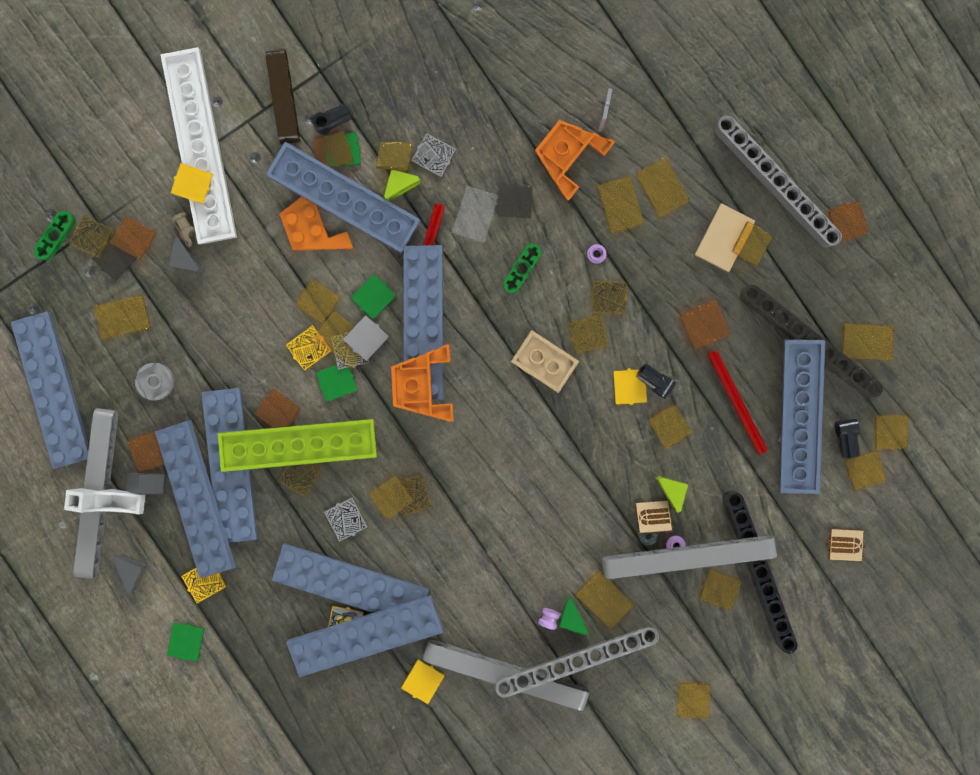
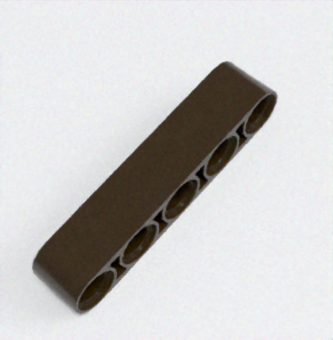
(282, 96)

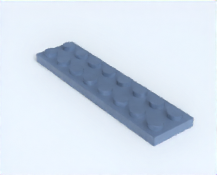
(342, 197)
(424, 307)
(51, 389)
(801, 416)
(231, 489)
(195, 499)
(342, 580)
(365, 636)

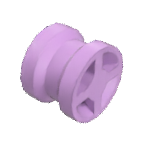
(549, 618)

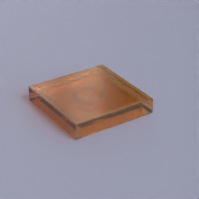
(704, 324)

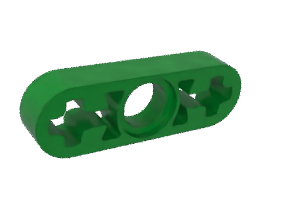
(57, 220)
(534, 259)

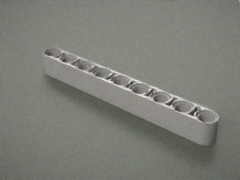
(767, 180)
(96, 478)
(689, 557)
(586, 661)
(492, 670)

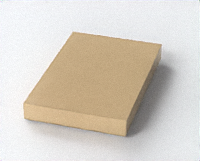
(721, 237)
(544, 361)

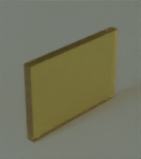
(662, 187)
(620, 204)
(122, 317)
(332, 336)
(868, 341)
(604, 599)

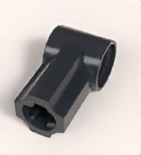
(334, 118)
(660, 383)
(848, 433)

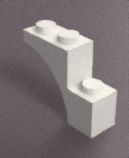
(110, 500)

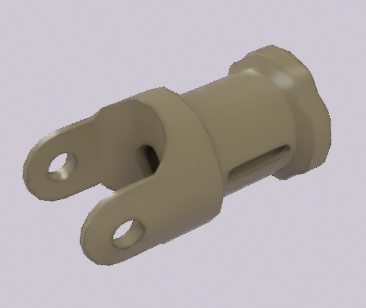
(185, 230)

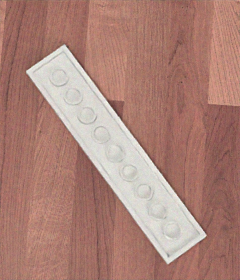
(199, 141)

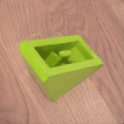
(400, 183)
(674, 491)

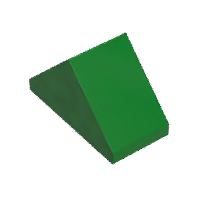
(571, 619)

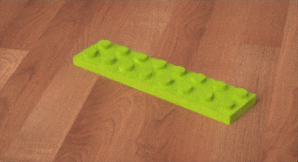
(297, 445)

